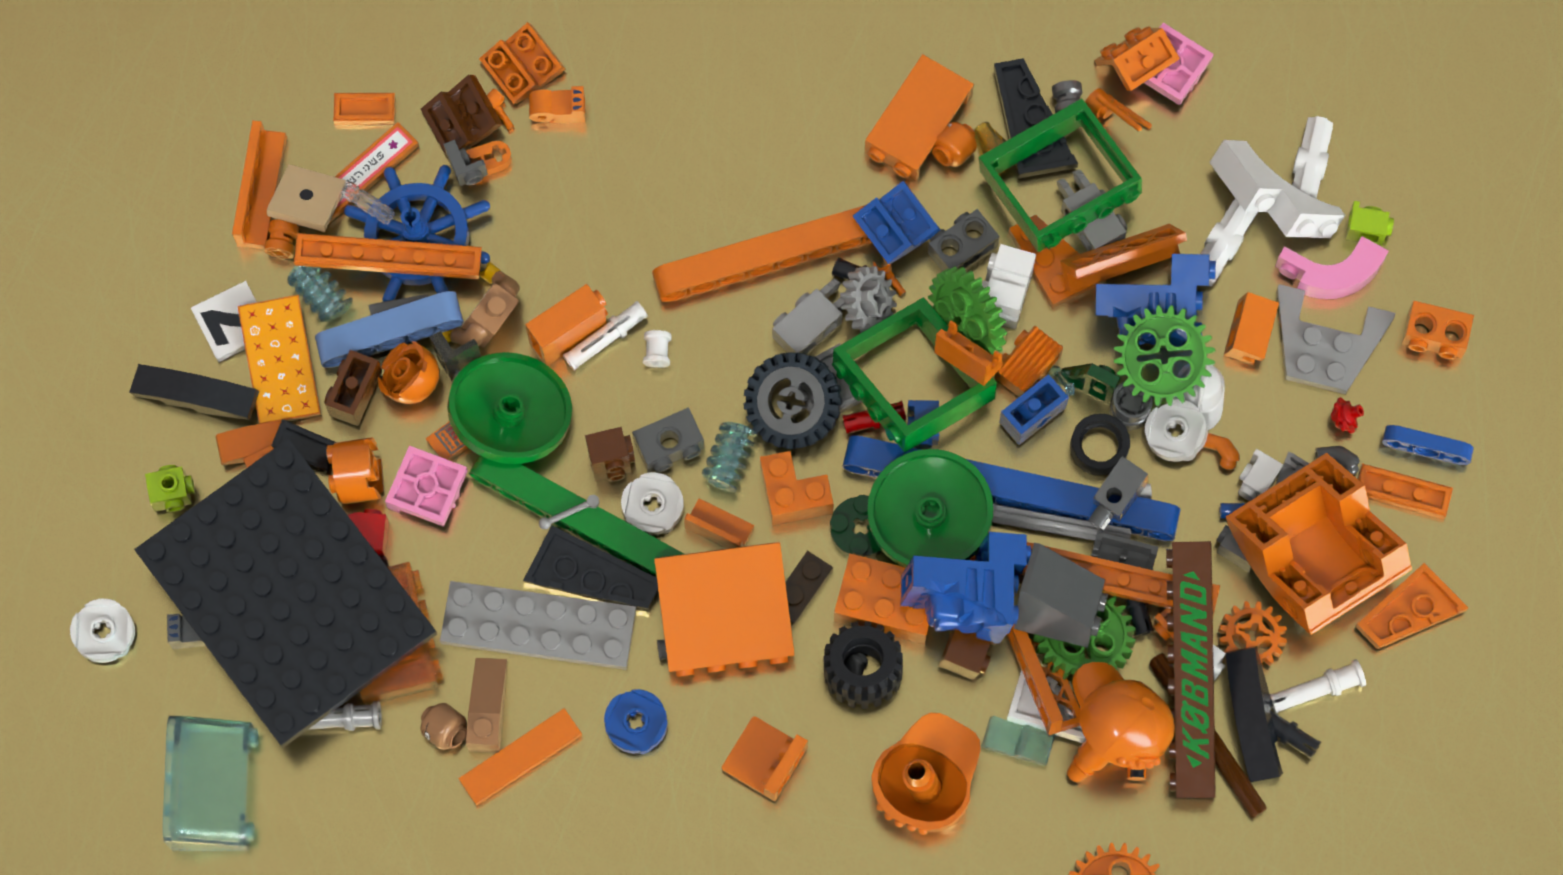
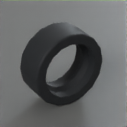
(1099, 421)

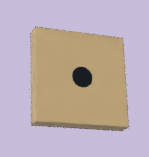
(306, 198)

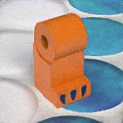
(558, 105)

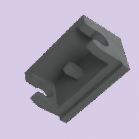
(1124, 550)

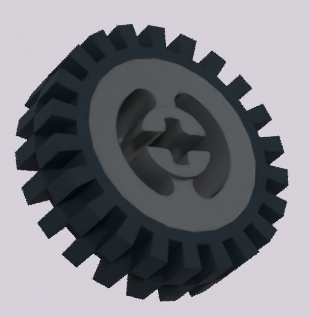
(786, 430)

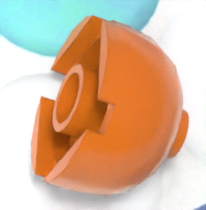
(409, 373)

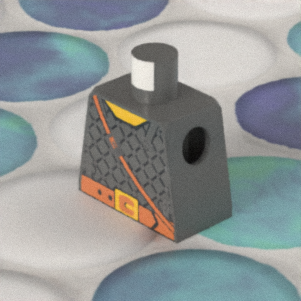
(1125, 481)

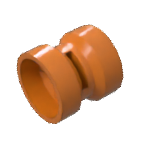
(281, 239)

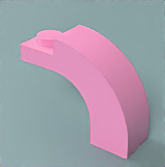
(1337, 279)

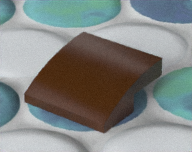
(462, 114)

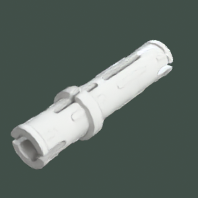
(578, 355)

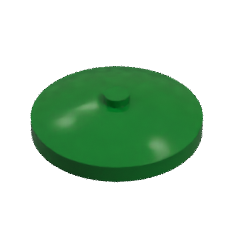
(509, 408)
(930, 507)

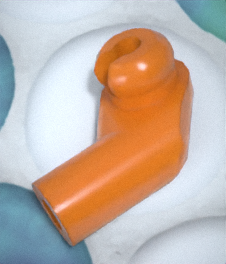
(1225, 449)

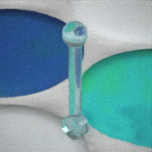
(1055, 371)

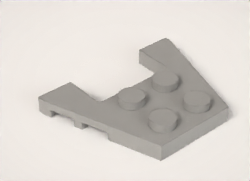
(1323, 354)

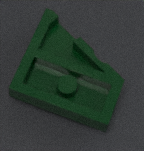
(1093, 380)

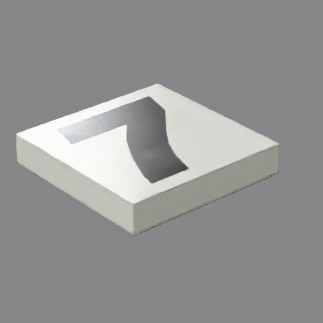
(221, 320)

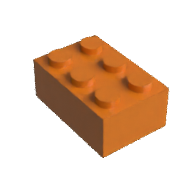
(873, 595)

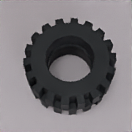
(863, 688)

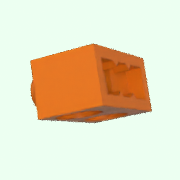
(1438, 321)

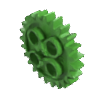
(969, 305)
(1167, 384)
(1112, 634)

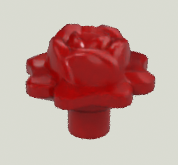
(1346, 415)

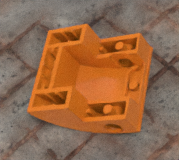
(1318, 543)

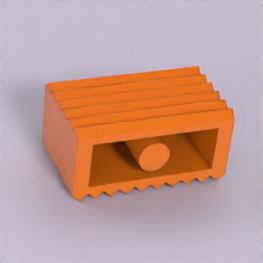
(1028, 361)

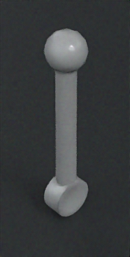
(592, 502)

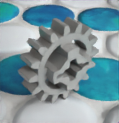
(867, 297)

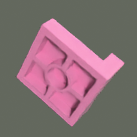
(1182, 75)
(426, 486)

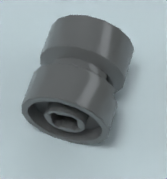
(1130, 409)

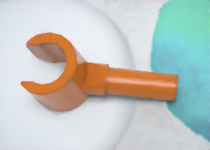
(496, 100)
(889, 275)

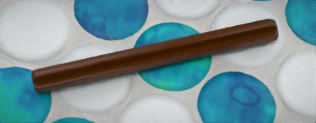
(1223, 757)

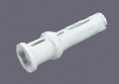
(1332, 682)

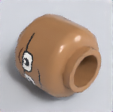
(443, 726)

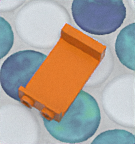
(917, 117)

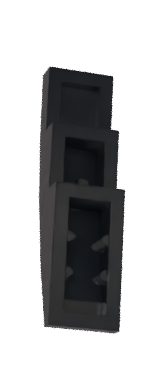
(194, 391)
(1252, 714)

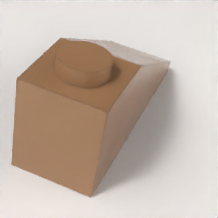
(486, 705)

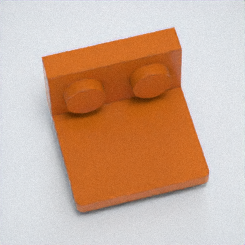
(1139, 56)
(764, 758)

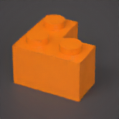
(793, 498)

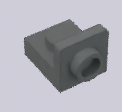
(463, 169)

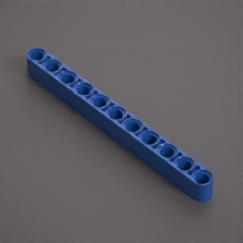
(1029, 490)

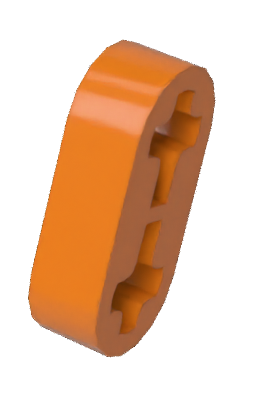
(486, 151)

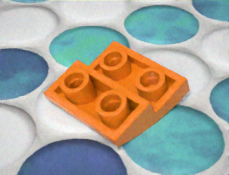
(522, 63)

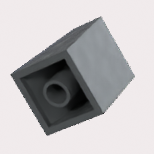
(1060, 598)

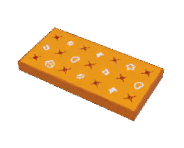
(279, 359)

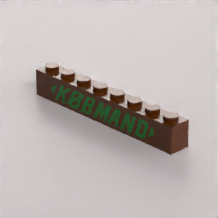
(1192, 669)

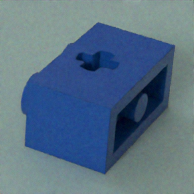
(1033, 409)

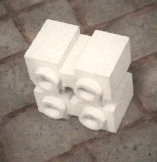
(1009, 280)

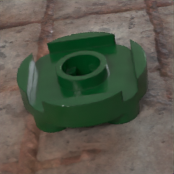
(843, 524)

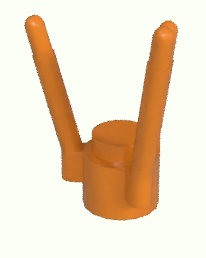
(1105, 104)

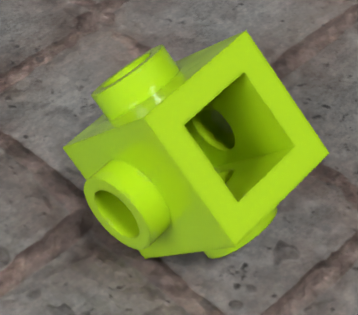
(169, 488)

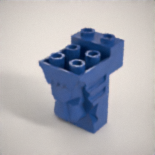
(1132, 299)
(968, 592)

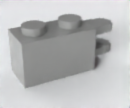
(1100, 231)
(809, 321)

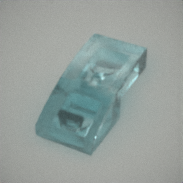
(1018, 741)

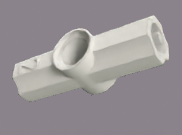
(1312, 155)
(1227, 236)

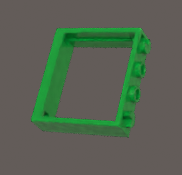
(1039, 137)
(878, 407)

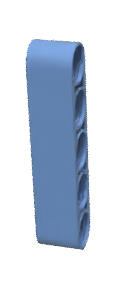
(390, 328)

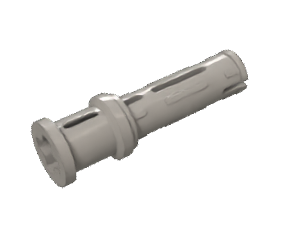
(352, 717)

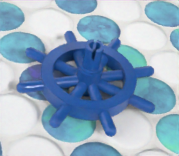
(416, 224)

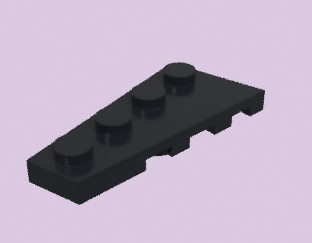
(1025, 108)
(585, 570)

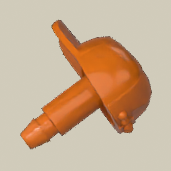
(1120, 722)
(927, 774)

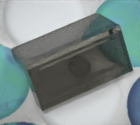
(454, 360)

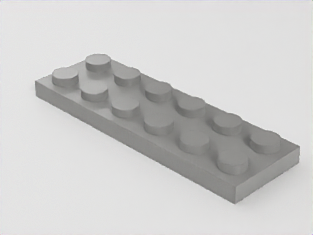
(538, 625)

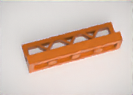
(258, 186)
(1121, 256)
(1039, 687)

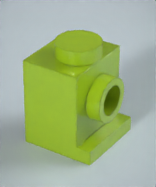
(1368, 222)

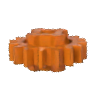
(1265, 637)

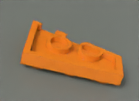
(1047, 265)
(1411, 608)

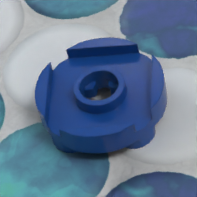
(642, 738)

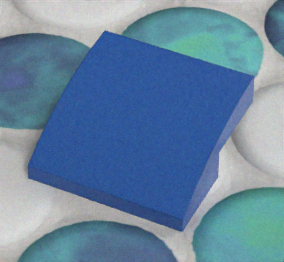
(896, 223)

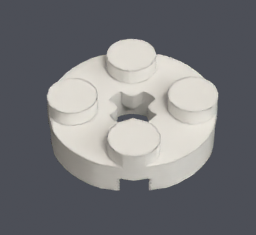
(1184, 446)
(668, 495)
(90, 618)

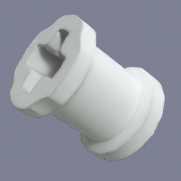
(657, 348)

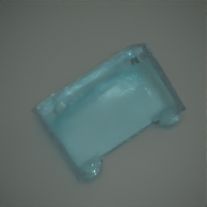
(207, 784)

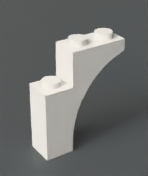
(1262, 190)

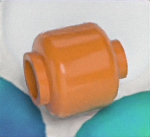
(955, 144)

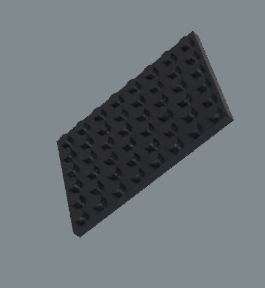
(285, 592)

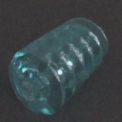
(319, 293)
(727, 454)

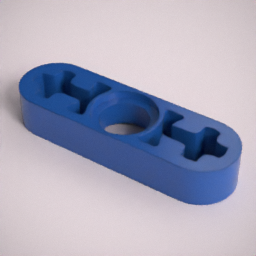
(1428, 445)

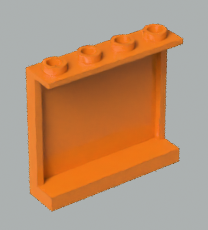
(724, 608)

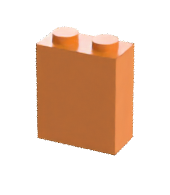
(566, 324)

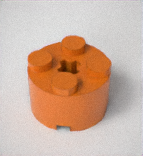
(355, 471)

